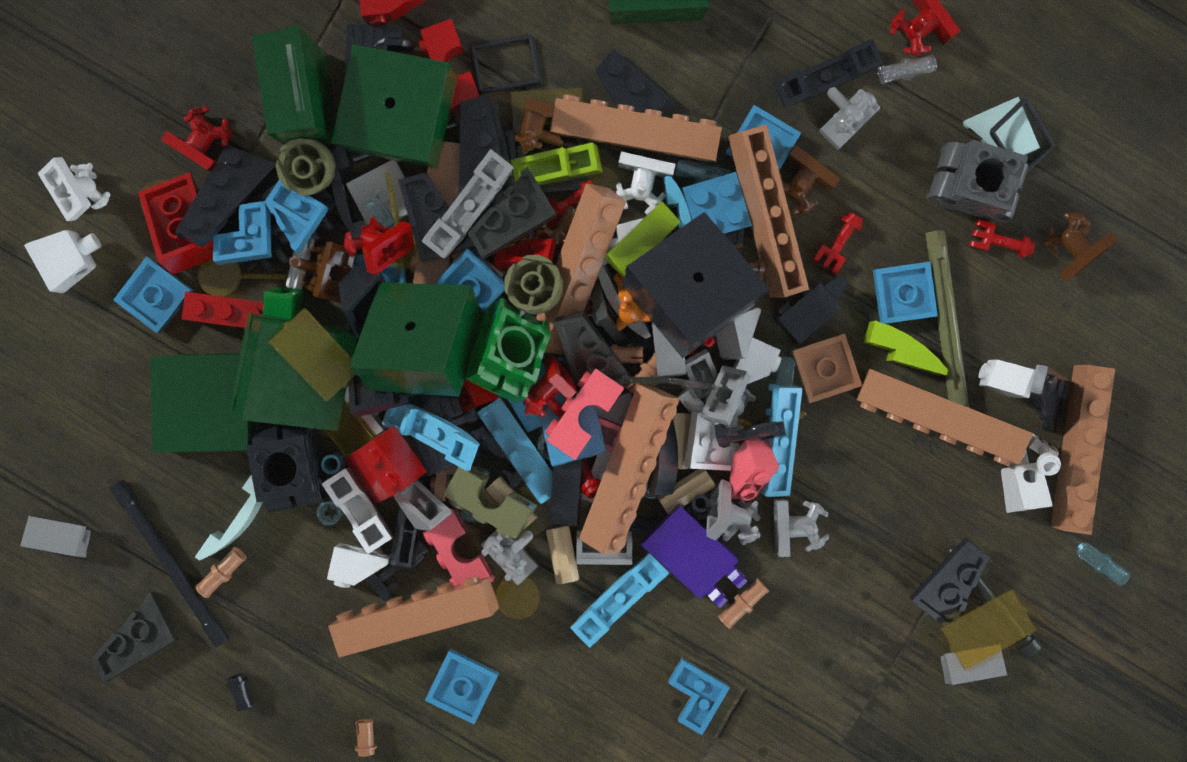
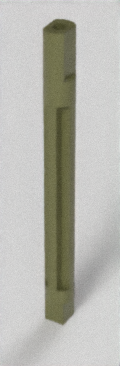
(947, 317)

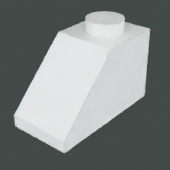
(759, 360)
(1006, 378)
(353, 564)

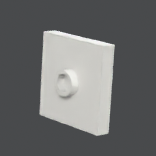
(375, 184)

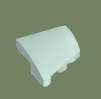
(1014, 133)

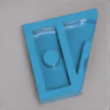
(295, 214)

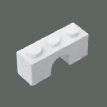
(355, 503)

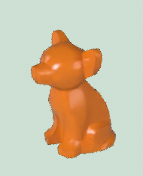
(629, 310)

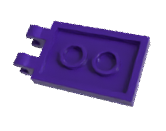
(690, 556)

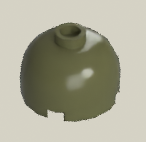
(305, 166)
(534, 284)

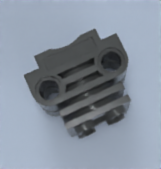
(957, 184)

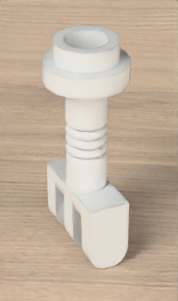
(1048, 461)

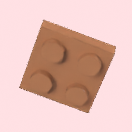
(826, 368)

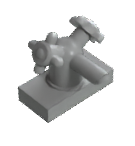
(850, 117)
(728, 398)
(727, 518)
(796, 526)
(511, 555)

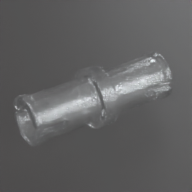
(907, 69)

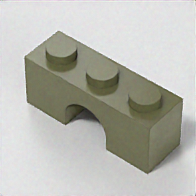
(468, 492)

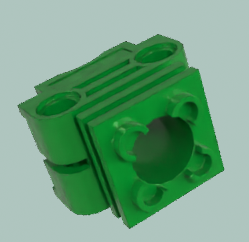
(508, 351)

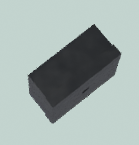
(693, 284)

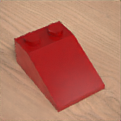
(164, 210)
(385, 465)

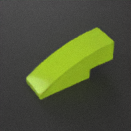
(560, 164)
(642, 238)
(903, 348)

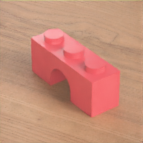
(595, 391)
(444, 538)

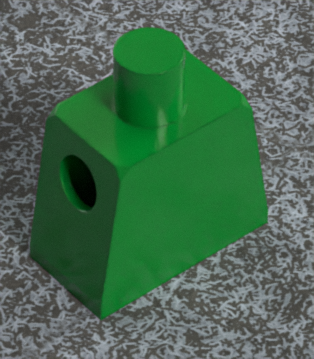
(284, 302)

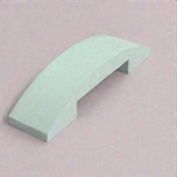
(219, 540)

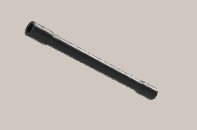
(130, 504)

